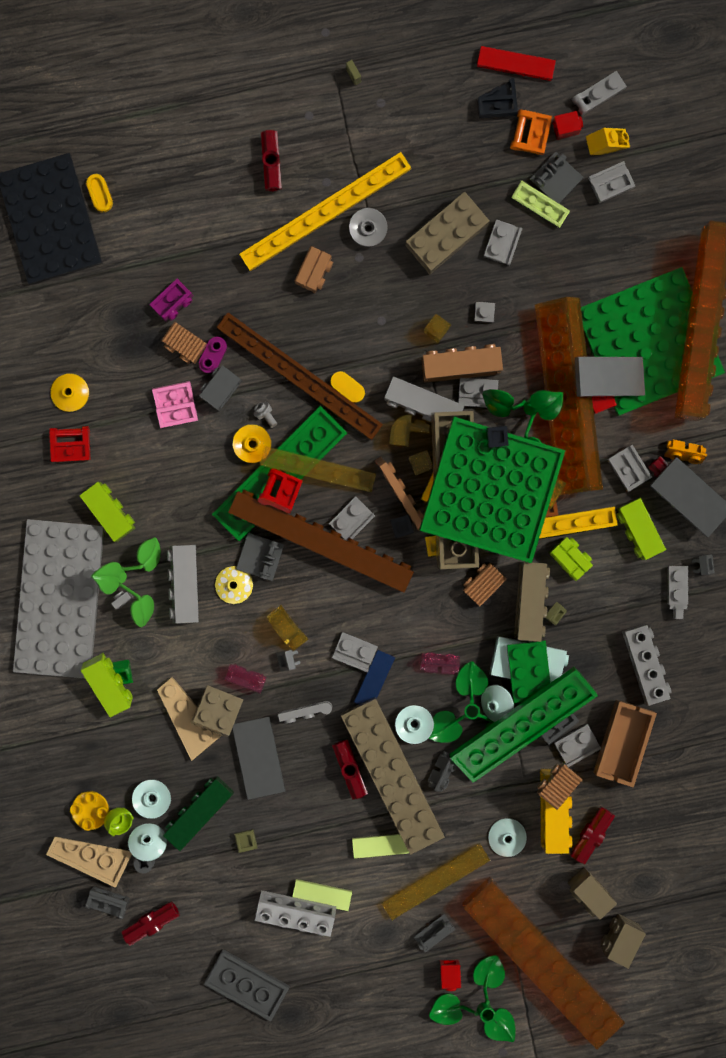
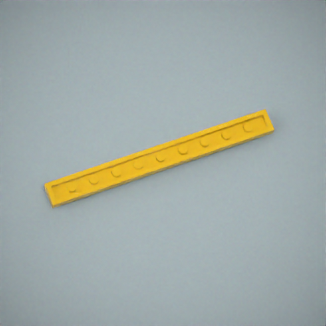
(325, 211)
(562, 524)

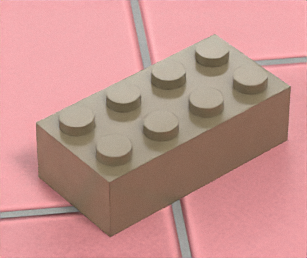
(447, 233)
(530, 601)

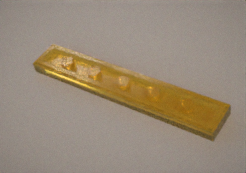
(317, 469)
(435, 881)

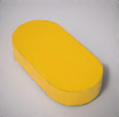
(99, 193)
(347, 387)

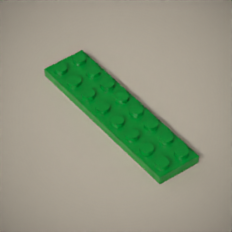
(312, 439)
(523, 724)

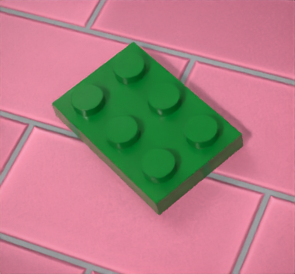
(528, 669)

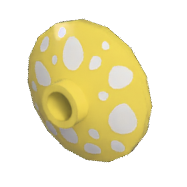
(243, 588)

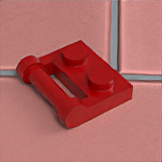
(70, 450)
(286, 493)

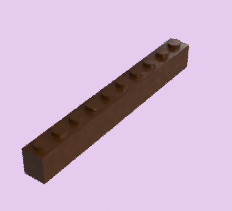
(322, 542)

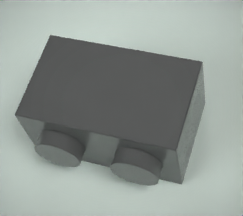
(220, 387)

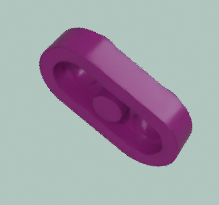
(212, 354)

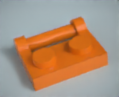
(537, 133)

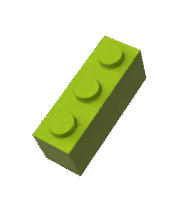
(108, 511)
(640, 529)
(107, 684)

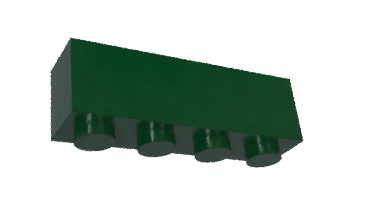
(198, 813)

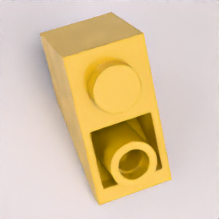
(607, 141)

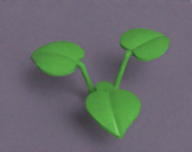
(113, 575)

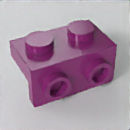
(172, 300)

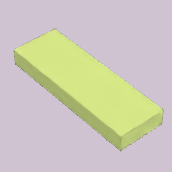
(540, 204)
(378, 846)
(323, 894)

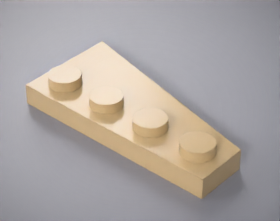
(181, 711)
(95, 860)

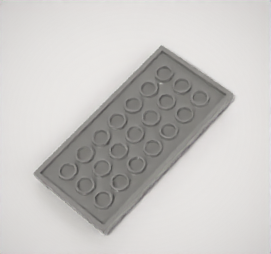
(58, 598)

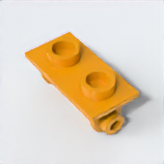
(694, 454)

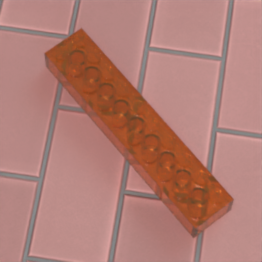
(703, 325)
(574, 428)
(543, 963)

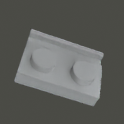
(611, 182)
(502, 242)
(472, 389)
(629, 468)
(352, 519)
(355, 652)
(577, 745)

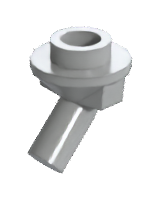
(263, 410)

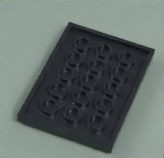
(49, 219)

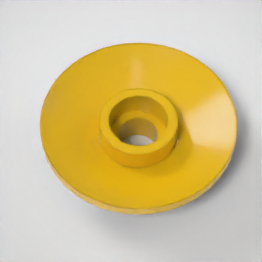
(76, 399)
(244, 437)

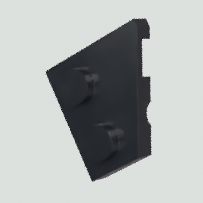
(499, 102)

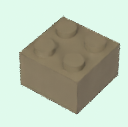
(217, 711)
(594, 896)
(622, 940)

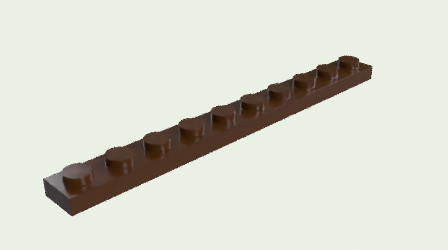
(299, 376)

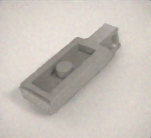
(677, 590)

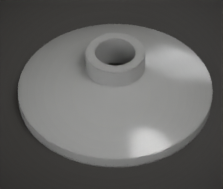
(364, 218)

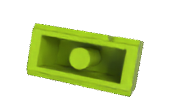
(571, 558)

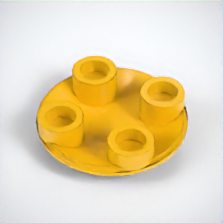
(89, 810)

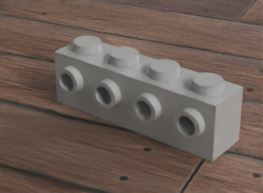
(418, 400)
(183, 584)
(646, 664)
(295, 913)

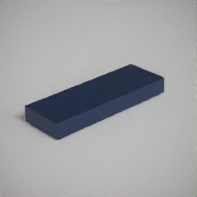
(375, 677)

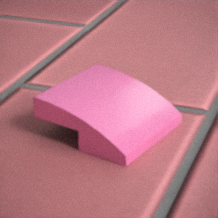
(175, 404)

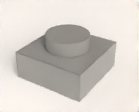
(484, 312)
(121, 599)

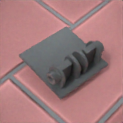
(556, 177)
(260, 557)

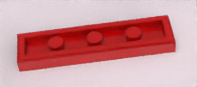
(516, 63)

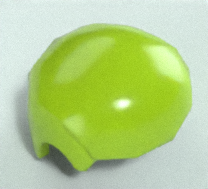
(118, 821)

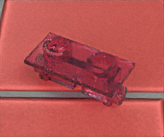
(431, 661)
(243, 678)

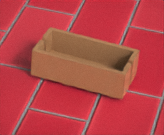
(462, 364)
(624, 743)

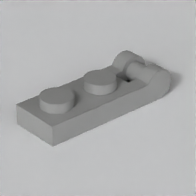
(599, 93)
(306, 711)

